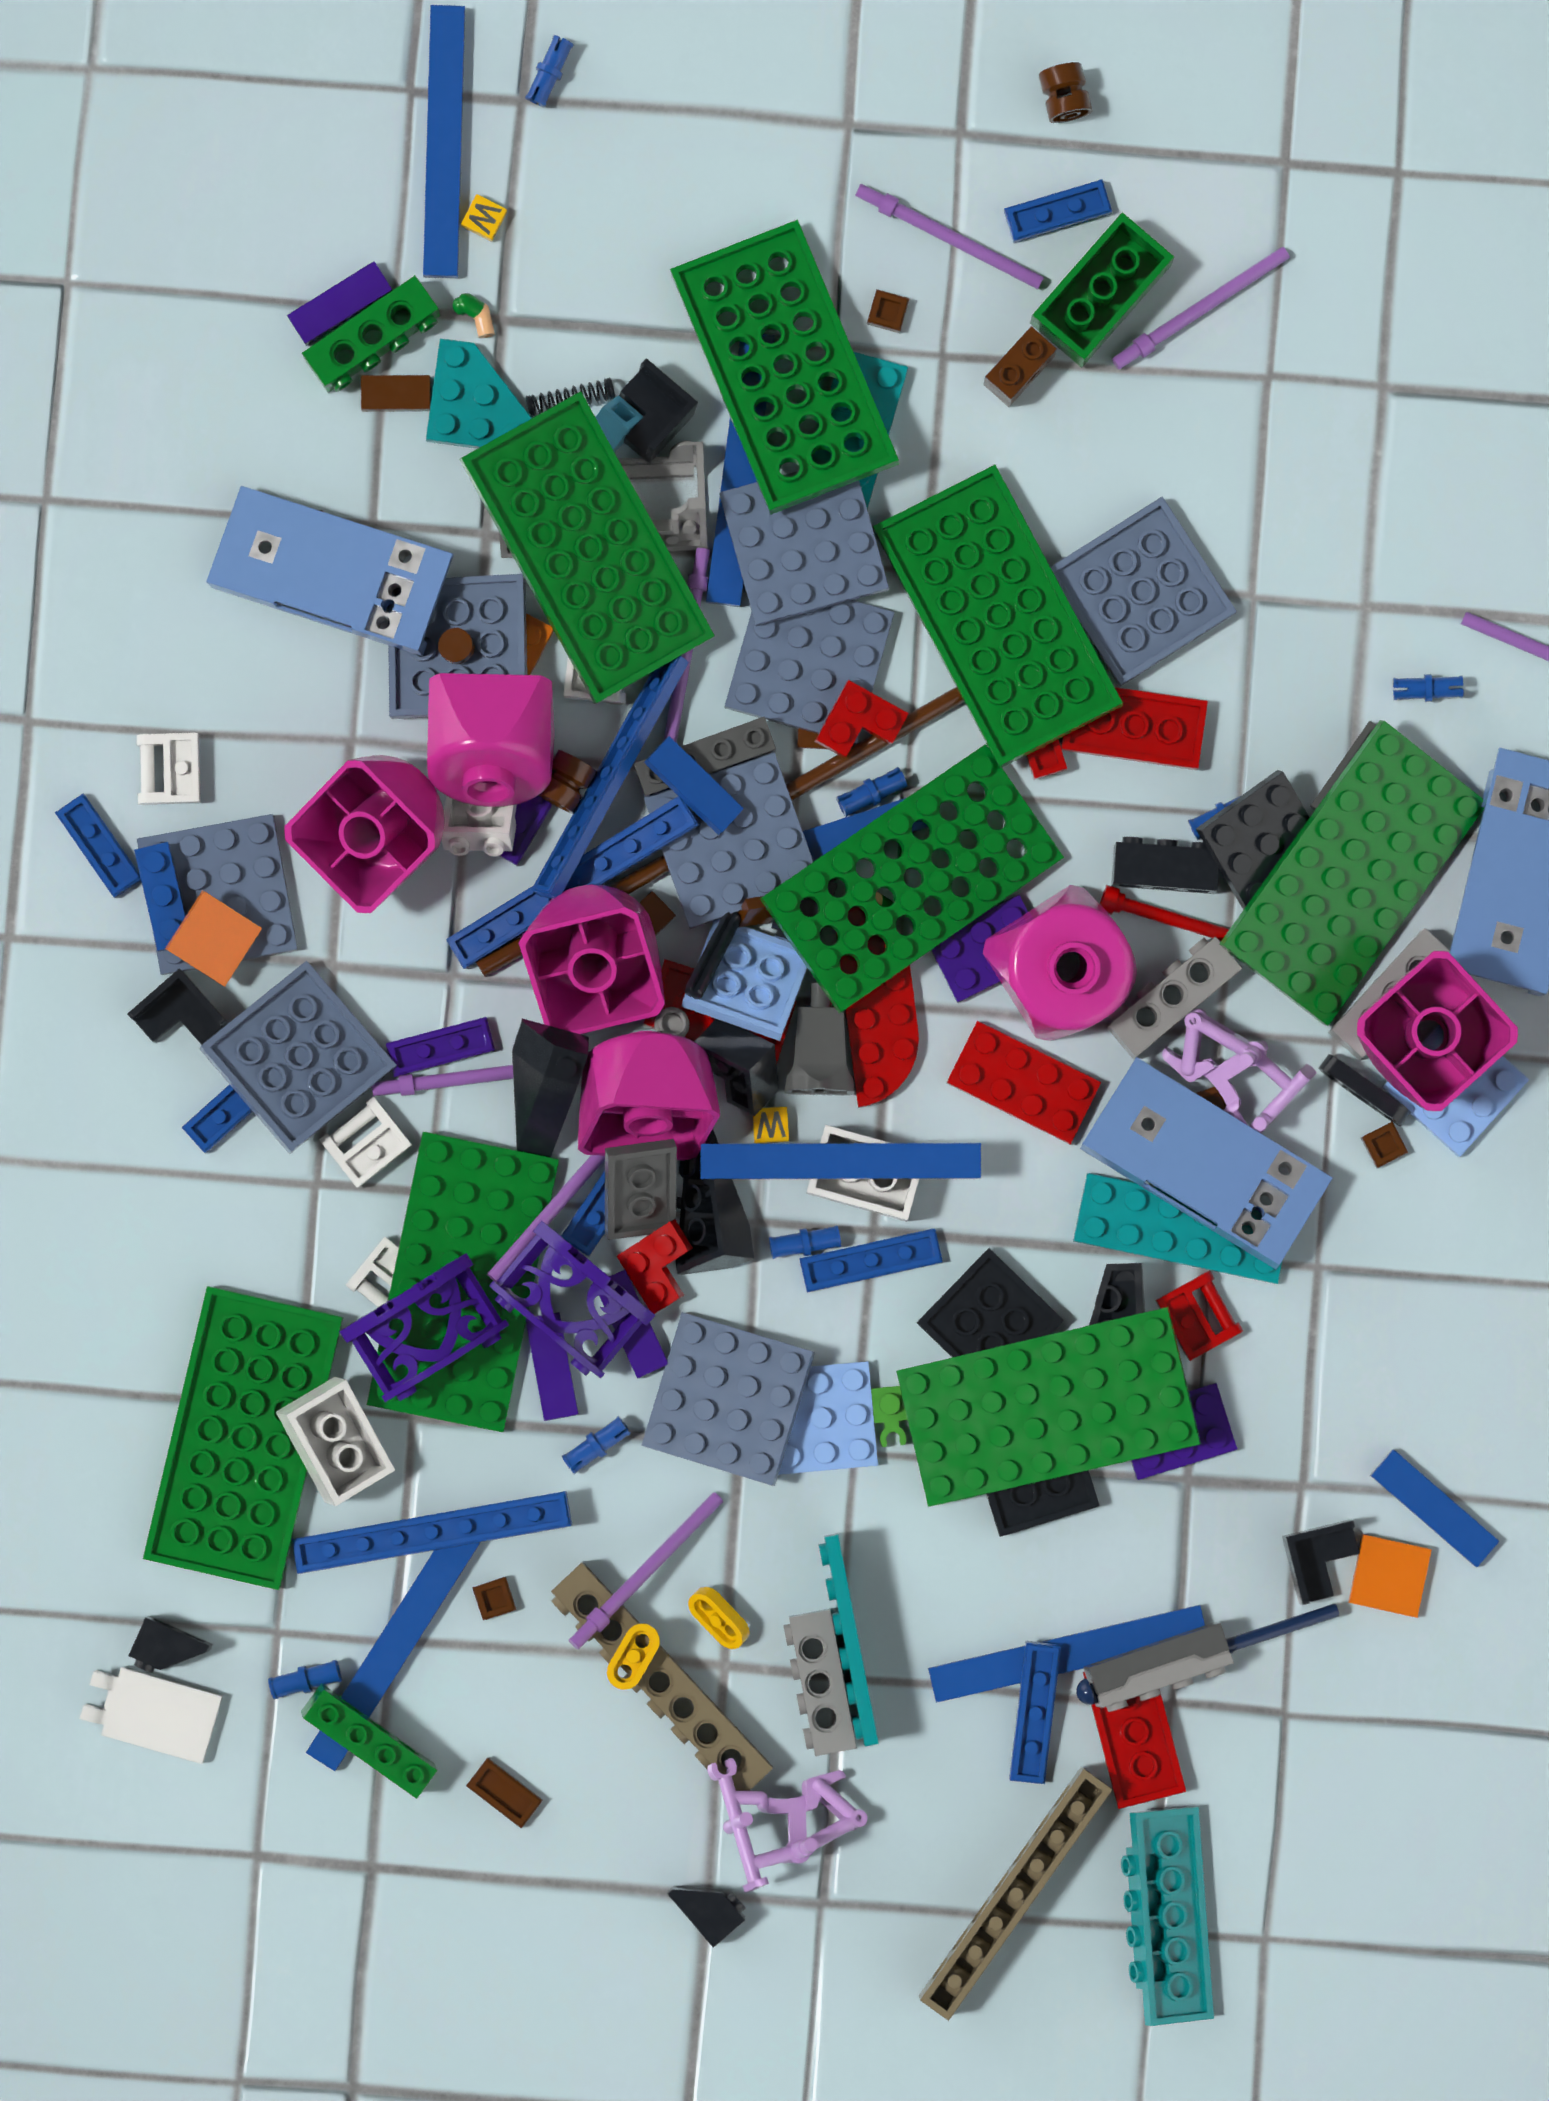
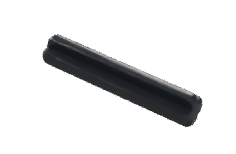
(712, 955)

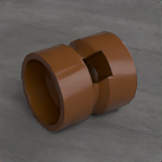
(1060, 81)
(567, 778)

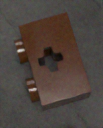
(1019, 366)

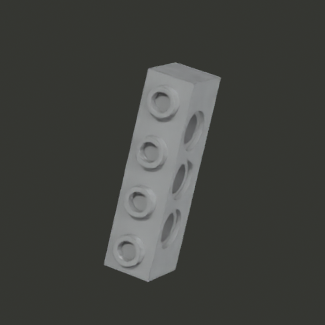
(1220, 969)
(1346, 1028)
(840, 1734)

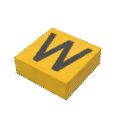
(484, 217)
(771, 1125)

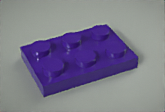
(962, 953)
(1213, 1431)

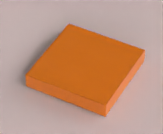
(213, 938)
(1389, 1576)

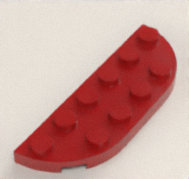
(881, 1028)

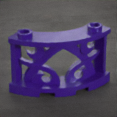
(559, 1254)
(377, 1327)

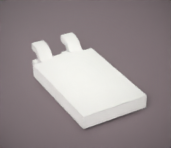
(155, 1713)

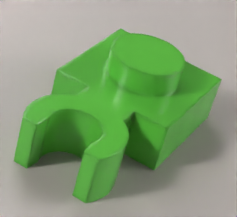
(889, 1409)

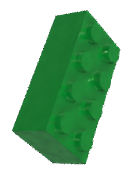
(1101, 289)

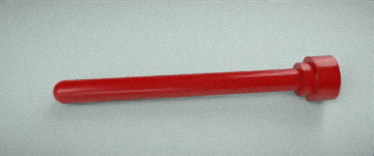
(1115, 901)

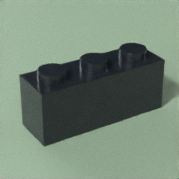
(1164, 866)

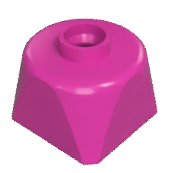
(490, 737)
(369, 828)
(1027, 959)
(593, 960)
(1471, 1023)
(647, 1091)

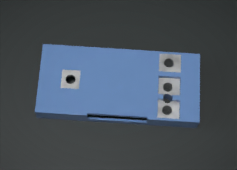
(329, 569)
(1509, 879)
(1206, 1162)

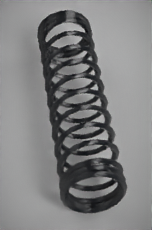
(608, 386)

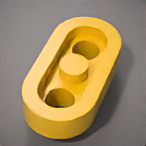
(718, 1617)
(634, 1656)

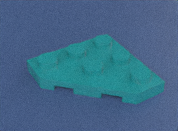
(469, 399)

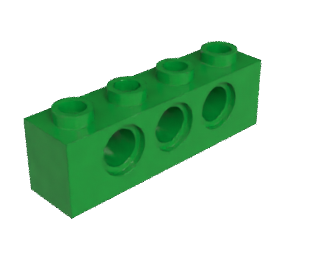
(408, 297)
(369, 1741)

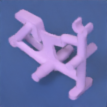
(1247, 1054)
(799, 1846)

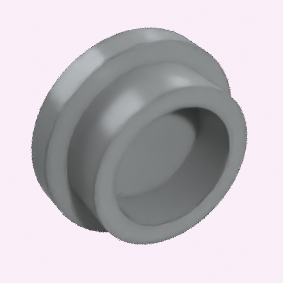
(672, 1021)

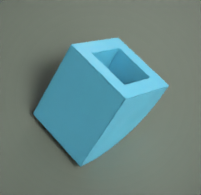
(617, 420)

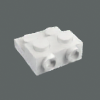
(478, 828)

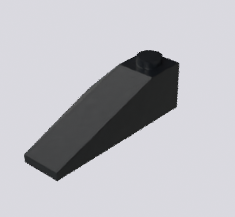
(545, 1081)
(711, 1221)
(1119, 1293)

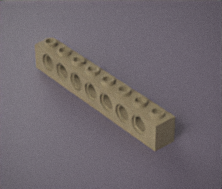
(753, 1763)
(1014, 1893)

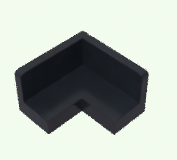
(664, 410)
(177, 1001)
(743, 1062)
(1309, 1552)

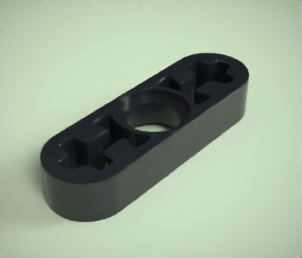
(1364, 1090)

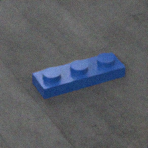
(161, 891)

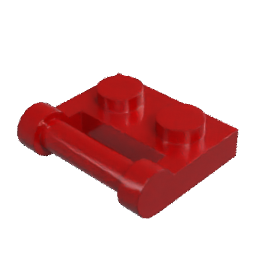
(1189, 1322)

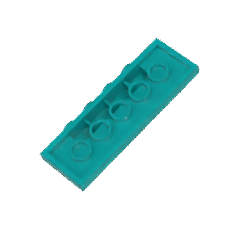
(1168, 1916)

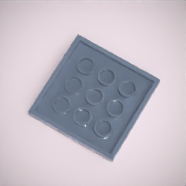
(804, 554)
(1142, 591)
(490, 612)
(801, 663)
(749, 857)
(242, 869)
(297, 1057)
(728, 1399)

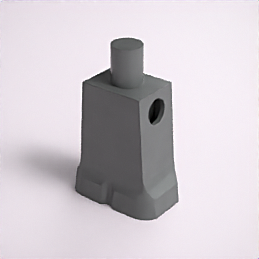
(819, 1050)

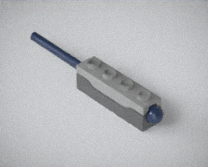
(1178, 1660)

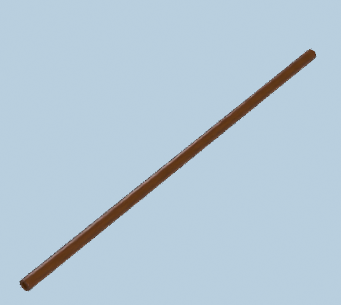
(795, 788)

